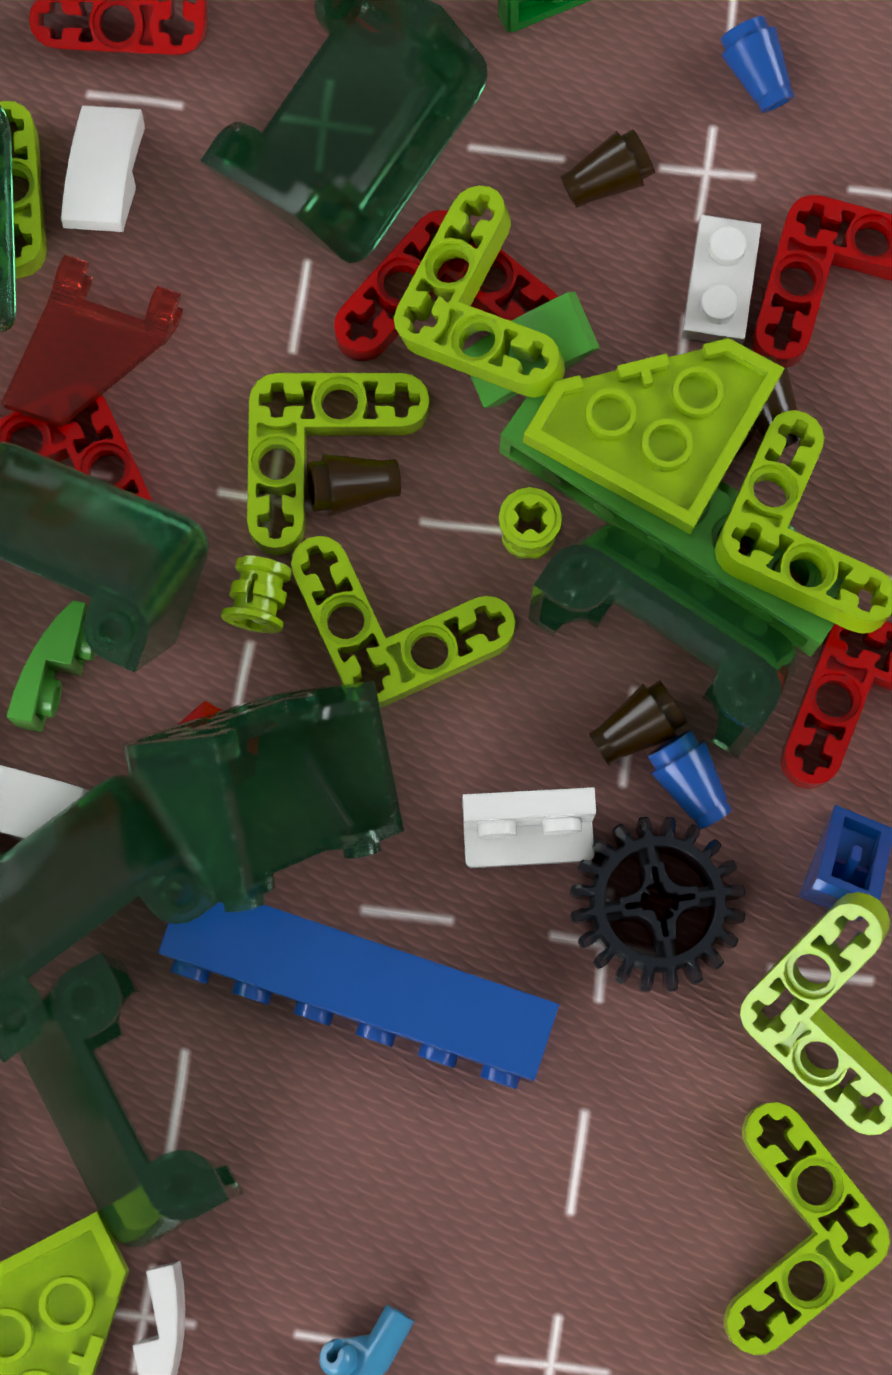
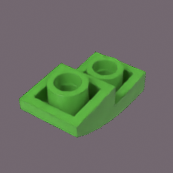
(560, 320)
(58, 650)

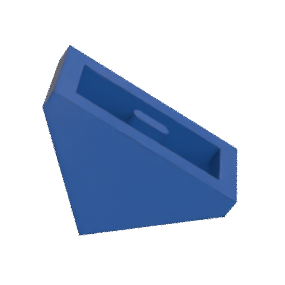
(848, 859)

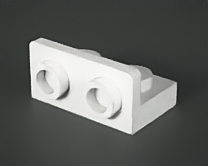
(528, 827)

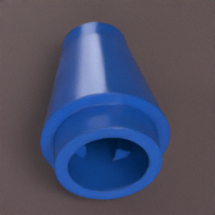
(758, 62)
(690, 778)

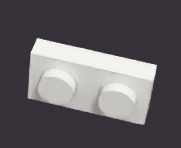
(721, 279)

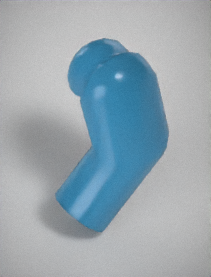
(368, 1353)

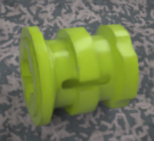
(528, 505)
(257, 594)

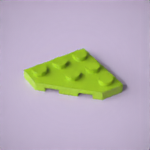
(658, 425)
(60, 1301)

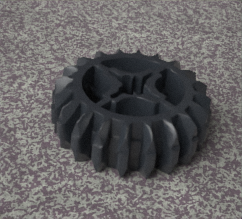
(661, 935)

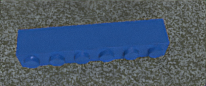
(369, 984)

